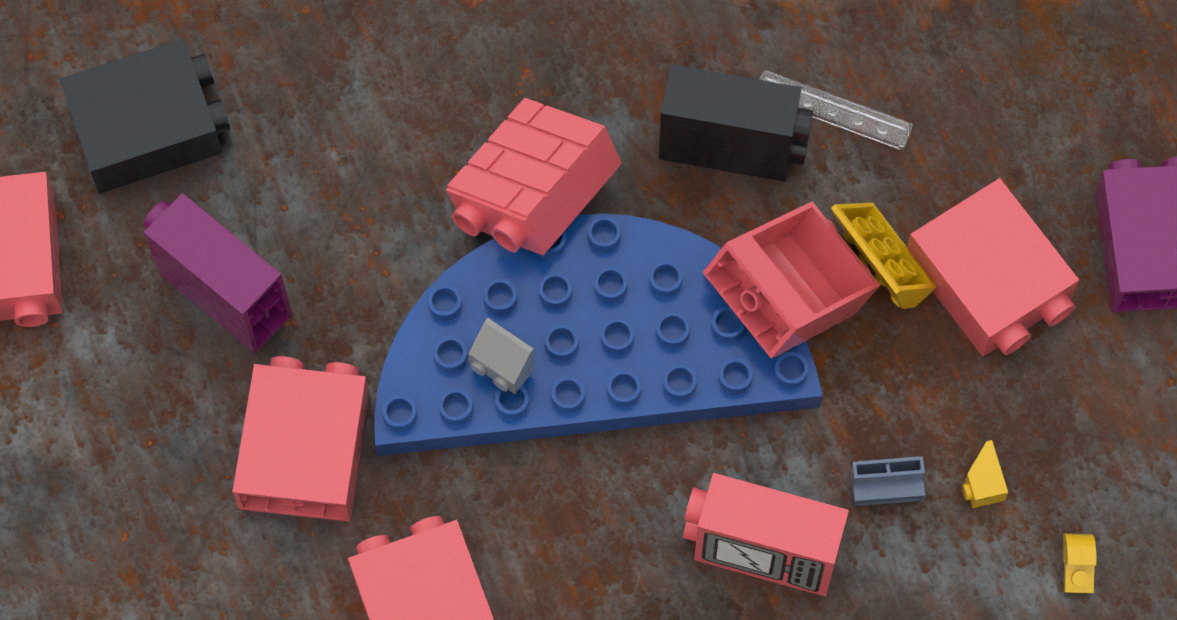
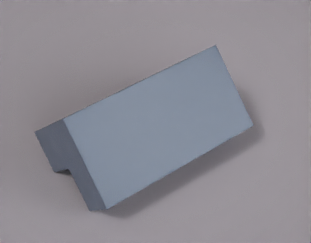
(887, 481)

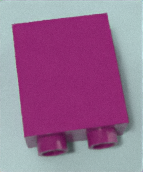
(1139, 234)
(217, 271)

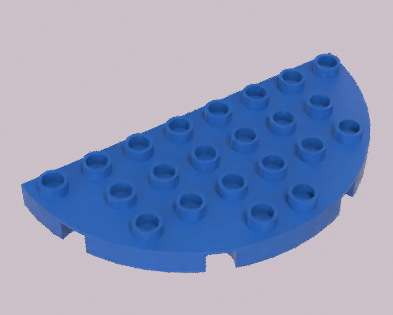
(617, 334)

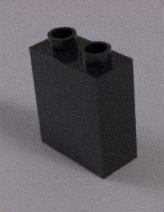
(145, 114)
(733, 123)

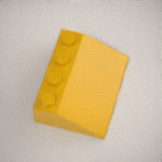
(884, 253)

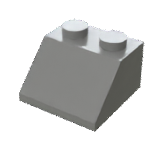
(501, 357)

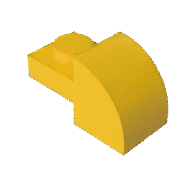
(1079, 562)

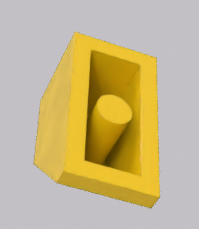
(985, 479)

